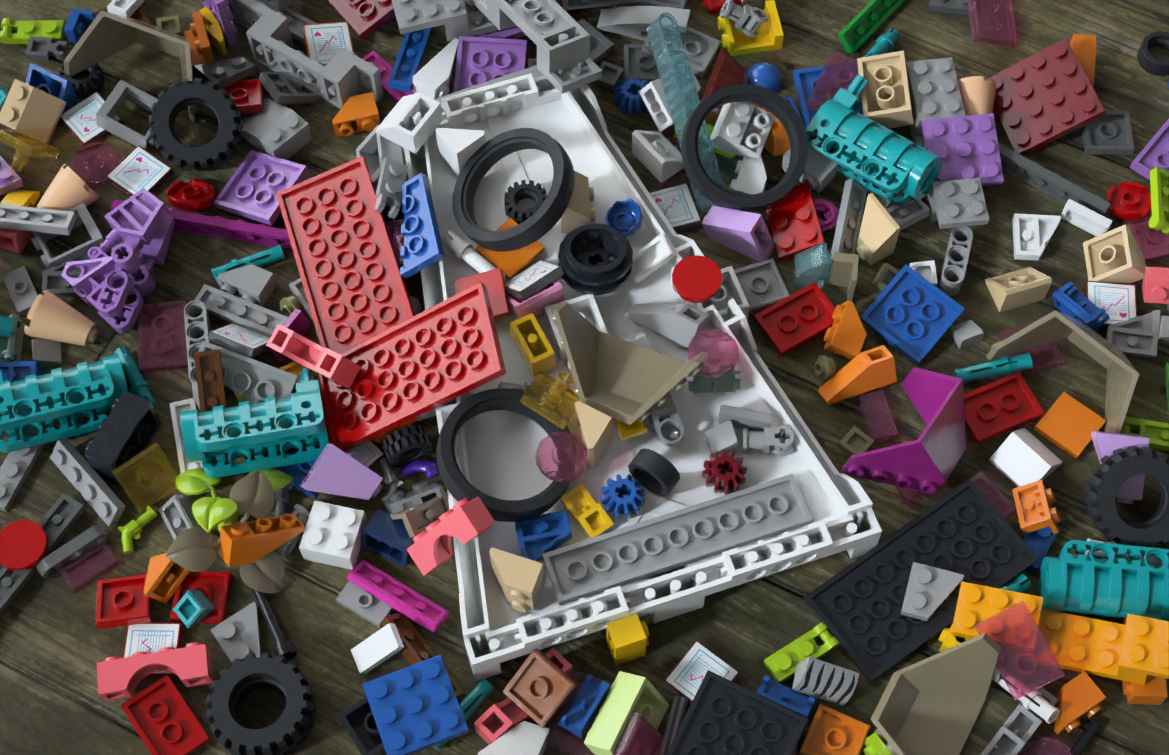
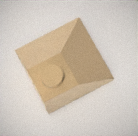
(877, 232)
(1114, 257)

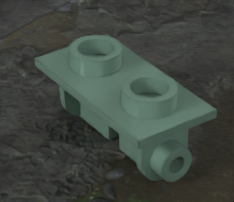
(12, 346)
(724, 384)

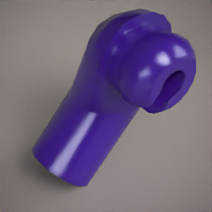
(420, 465)

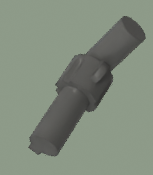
(391, 479)
(281, 499)

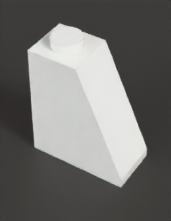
(656, 102)
(521, 740)

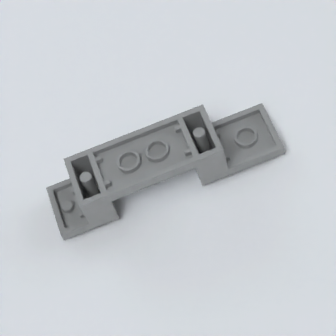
(456, 16)
(559, 39)
(272, 47)
(938, 96)

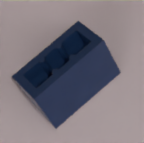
(387, 538)

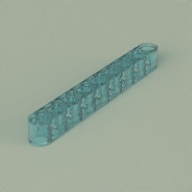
(681, 94)

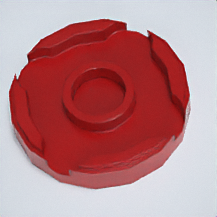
(191, 195)
(1129, 201)
(696, 279)
(22, 545)

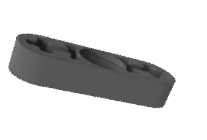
(52, 564)

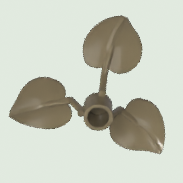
(195, 549)

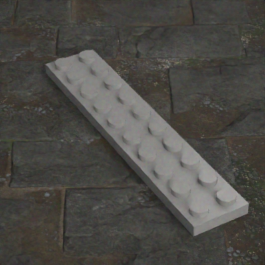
(676, 539)

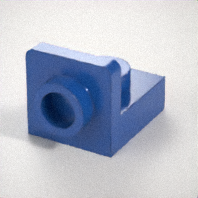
(77, 24)

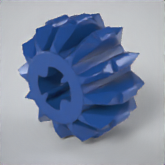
(628, 96)
(615, 489)

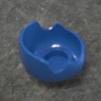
(765, 75)
(625, 217)

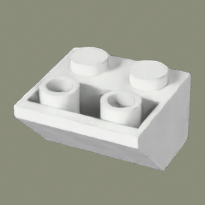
(411, 121)
(742, 129)

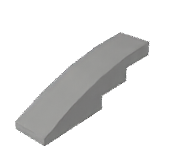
(636, 19)
(1017, 729)

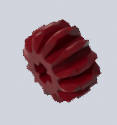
(718, 465)

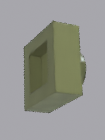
(170, 24)
(885, 276)
(855, 442)

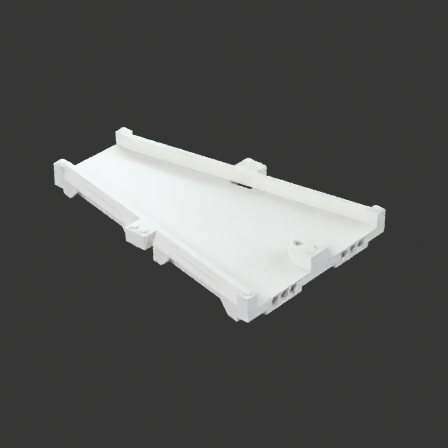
(500, 445)

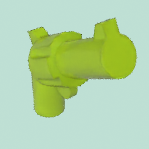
(134, 528)

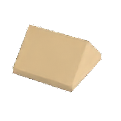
(1018, 288)
(595, 431)

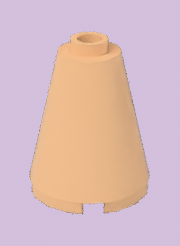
(977, 95)
(67, 191)
(59, 322)

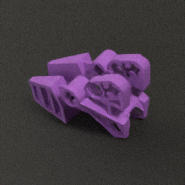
(104, 278)

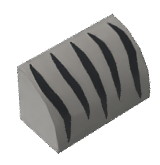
(825, 681)

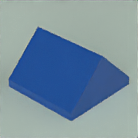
(52, 84)

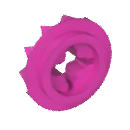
(831, 213)

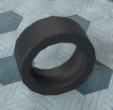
(1147, 61)
(654, 472)

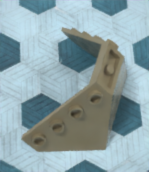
(113, 33)
(1059, 326)
(616, 373)
(937, 700)

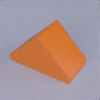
(163, 578)

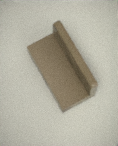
(844, 272)
(423, 515)

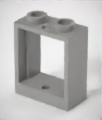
(105, 115)
(375, 146)
(82, 217)

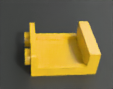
(768, 39)

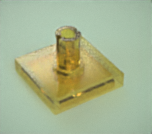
(25, 147)
(551, 398)
(147, 477)

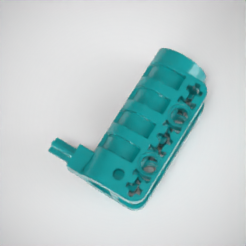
(871, 149)
(58, 399)
(258, 431)
(1106, 584)

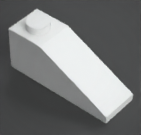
(437, 74)

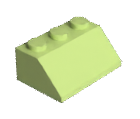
(626, 695)

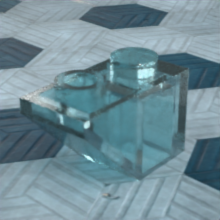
(811, 266)

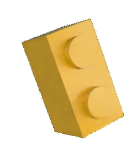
(532, 344)
(627, 639)

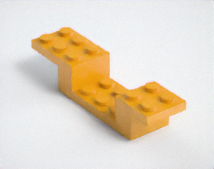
(1077, 642)

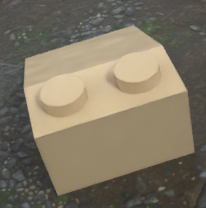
(887, 93)

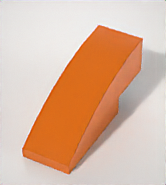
(1085, 50)

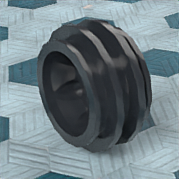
(586, 260)

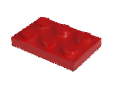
(795, 223)
(796, 319)
(1000, 408)
(165, 720)

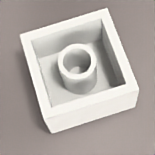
(333, 535)

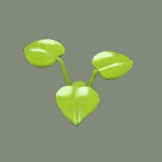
(214, 510)

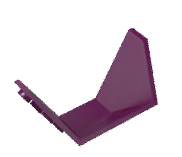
(931, 458)

